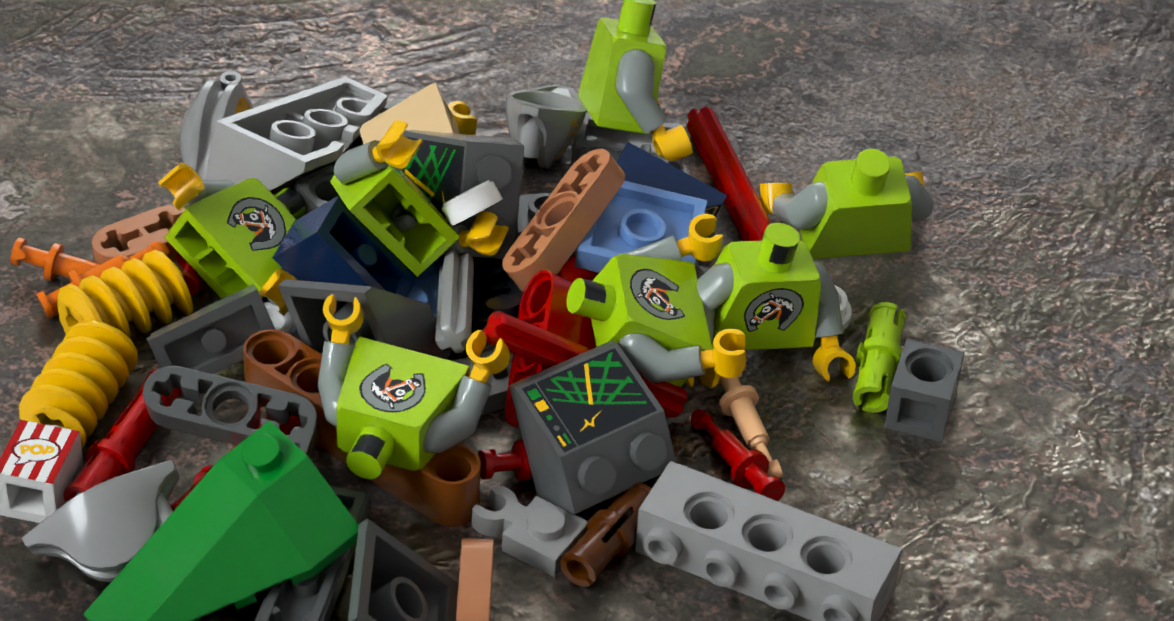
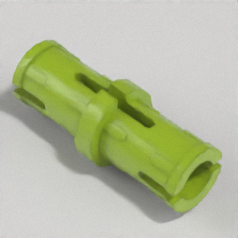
(879, 357)

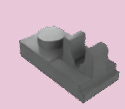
(212, 335)

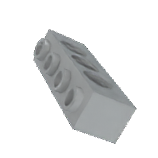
(765, 548)

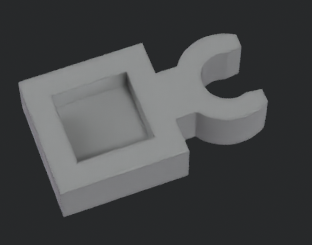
(530, 533)

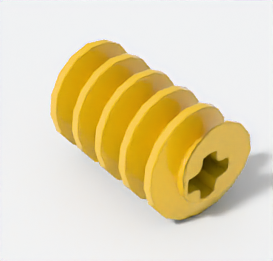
(127, 295)
(81, 378)

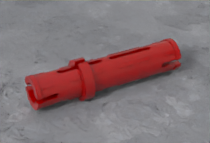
(118, 450)

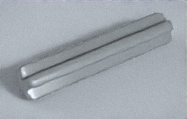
(455, 301)

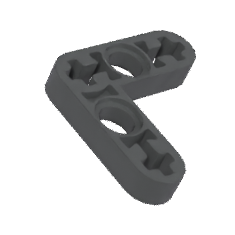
(184, 418)

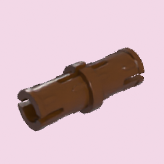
(590, 553)

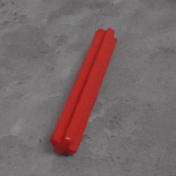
(728, 174)
(552, 349)

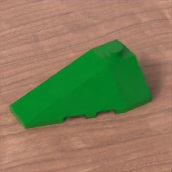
(239, 531)

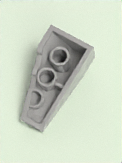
(292, 134)

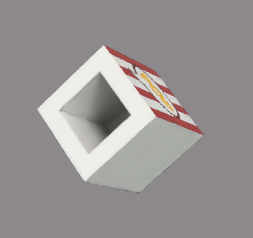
(38, 469)

